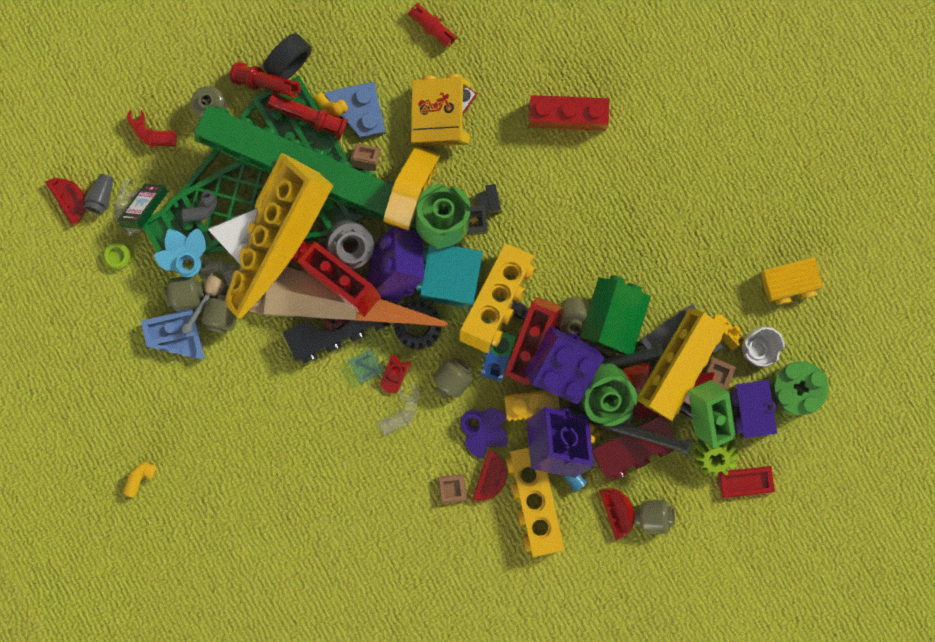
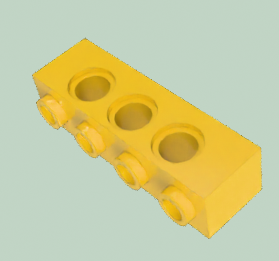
(509, 262)
(551, 540)

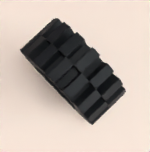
(424, 340)

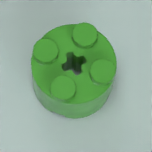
(442, 215)
(812, 382)
(609, 396)

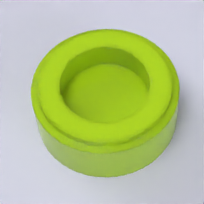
(117, 256)

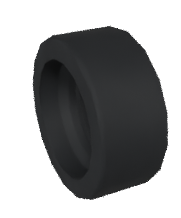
(287, 56)

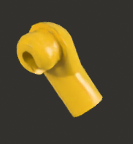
(335, 109)
(135, 477)

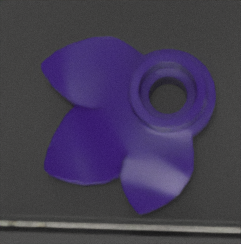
(486, 433)

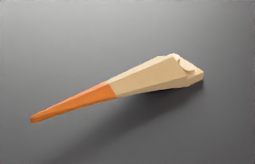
(302, 296)

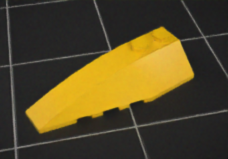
(283, 220)

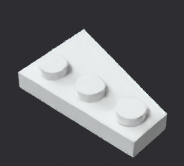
(234, 233)

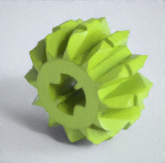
(710, 459)

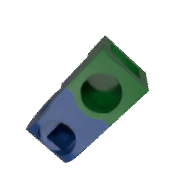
(498, 358)

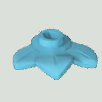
(182, 248)

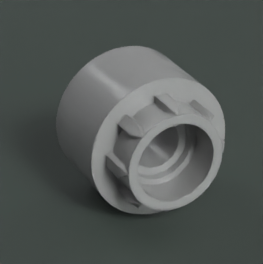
(350, 229)

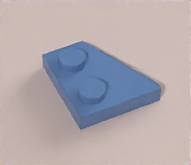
(363, 109)
(166, 334)

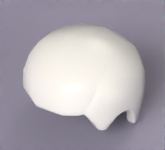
(762, 346)

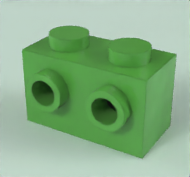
(712, 414)

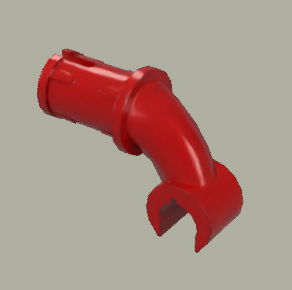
(151, 137)

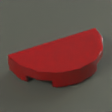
(69, 197)
(491, 477)
(619, 511)

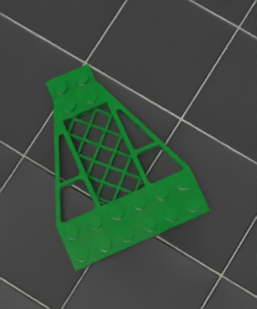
(171, 215)

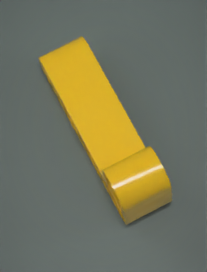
(409, 185)

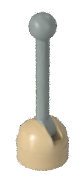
(212, 287)

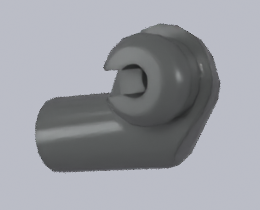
(203, 210)

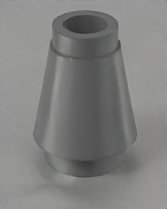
(99, 195)

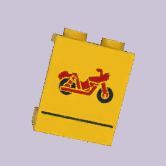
(438, 111)

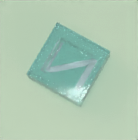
(365, 366)

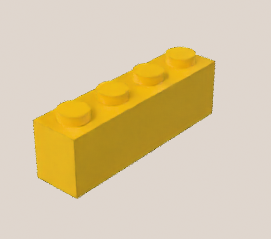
(681, 363)

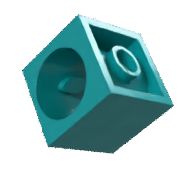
(450, 275)

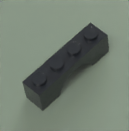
(308, 341)

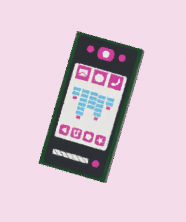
(142, 206)

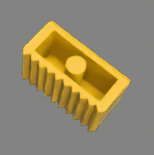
(791, 280)
(527, 404)

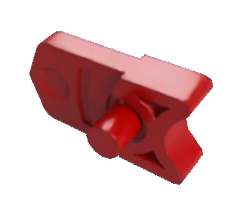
(394, 374)

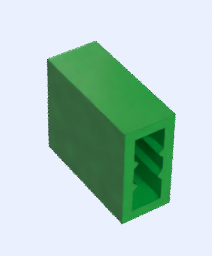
(615, 315)

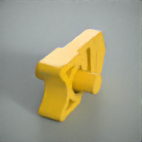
(732, 335)

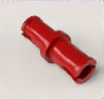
(432, 25)

